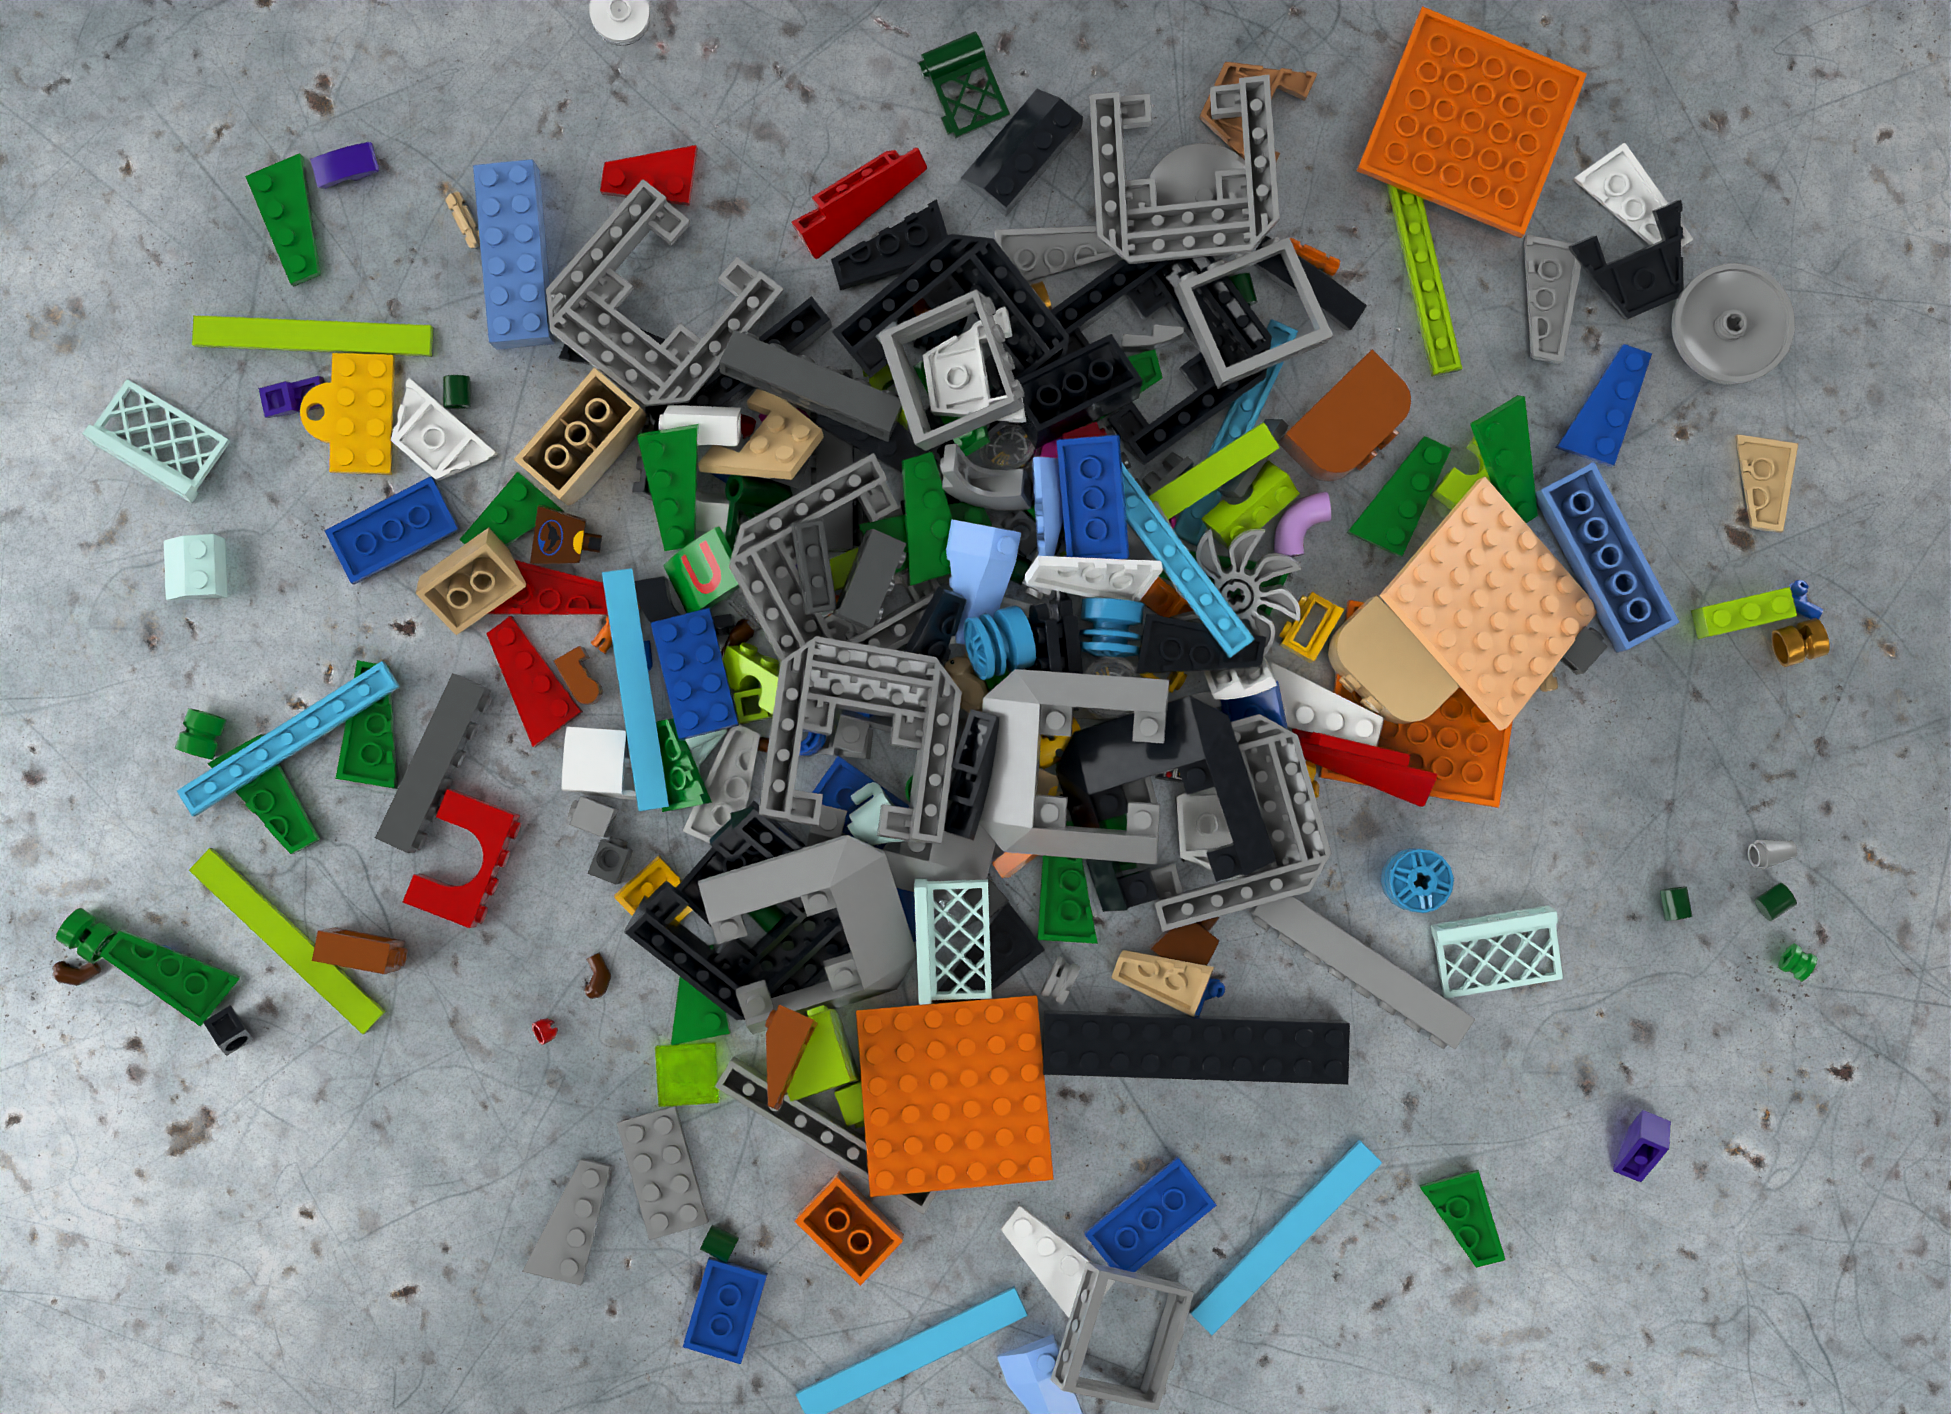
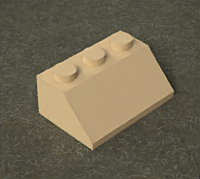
(471, 581)

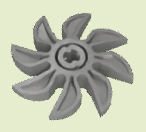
(1248, 581)

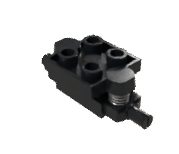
(1056, 636)

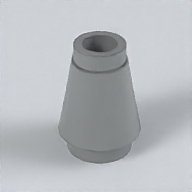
(1771, 852)

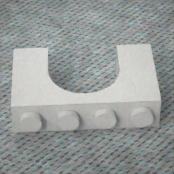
(716, 427)

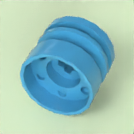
(1111, 626)
(999, 642)
(1400, 874)

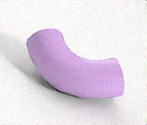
(1297, 520)

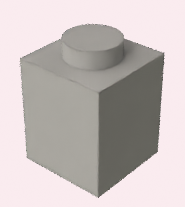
(592, 816)

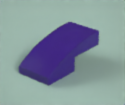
(343, 164)
(286, 397)

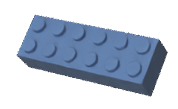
(513, 253)
(1606, 558)

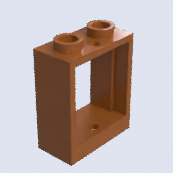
(359, 950)

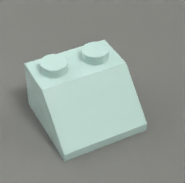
(195, 567)

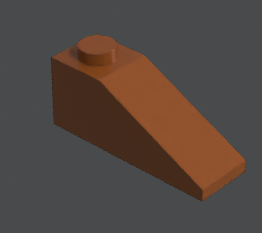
(785, 1044)

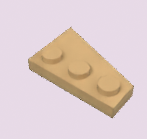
(1767, 479)
(1164, 979)

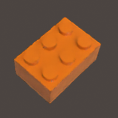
(849, 1228)

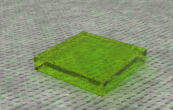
(687, 1074)

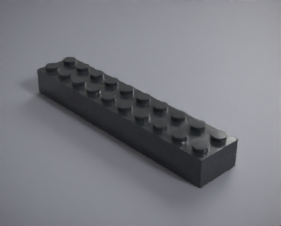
(1196, 1047)

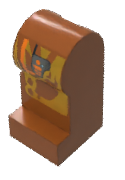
(577, 676)

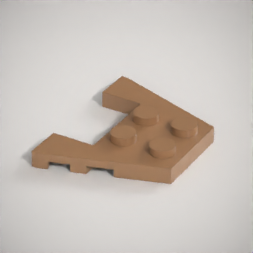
(1231, 129)

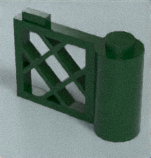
(952, 62)
(751, 496)

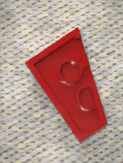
(666, 171)

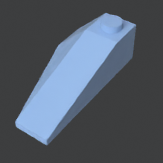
(1047, 503)
(980, 566)
(1029, 1376)

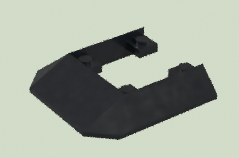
(943, 274)
(1149, 289)
(1207, 756)
(786, 957)

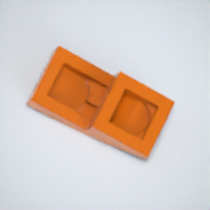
(1164, 600)

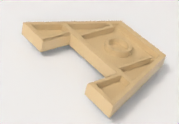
(775, 448)

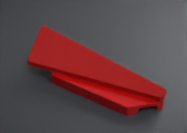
(856, 198)
(1368, 764)

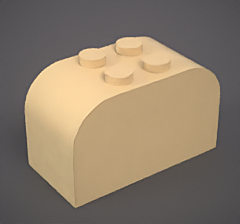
(582, 438)
(1388, 665)

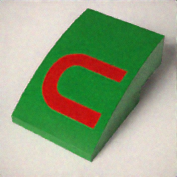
(702, 572)

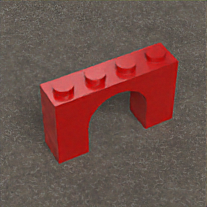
(494, 830)

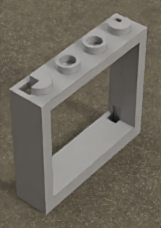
(893, 341)
(1225, 376)
(1080, 1329)

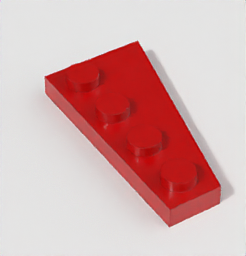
(554, 594)
(534, 686)

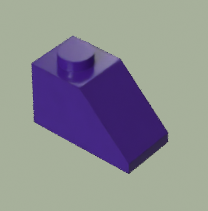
(1643, 1146)

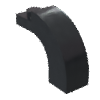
(657, 604)

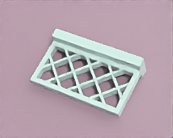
(145, 463)
(1493, 926)
(926, 936)

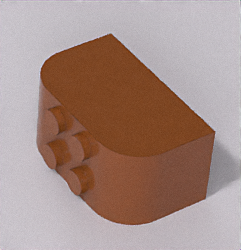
(1350, 421)

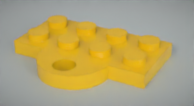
(356, 413)

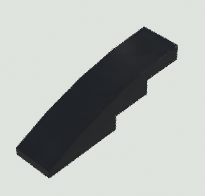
(1331, 296)
(973, 774)

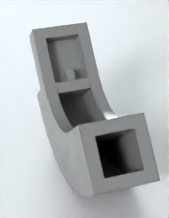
(984, 487)

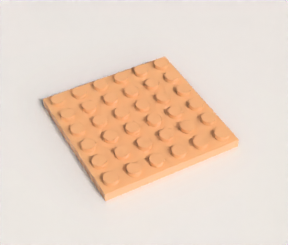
(1490, 603)

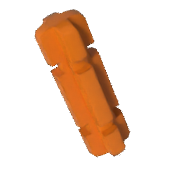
(1316, 257)

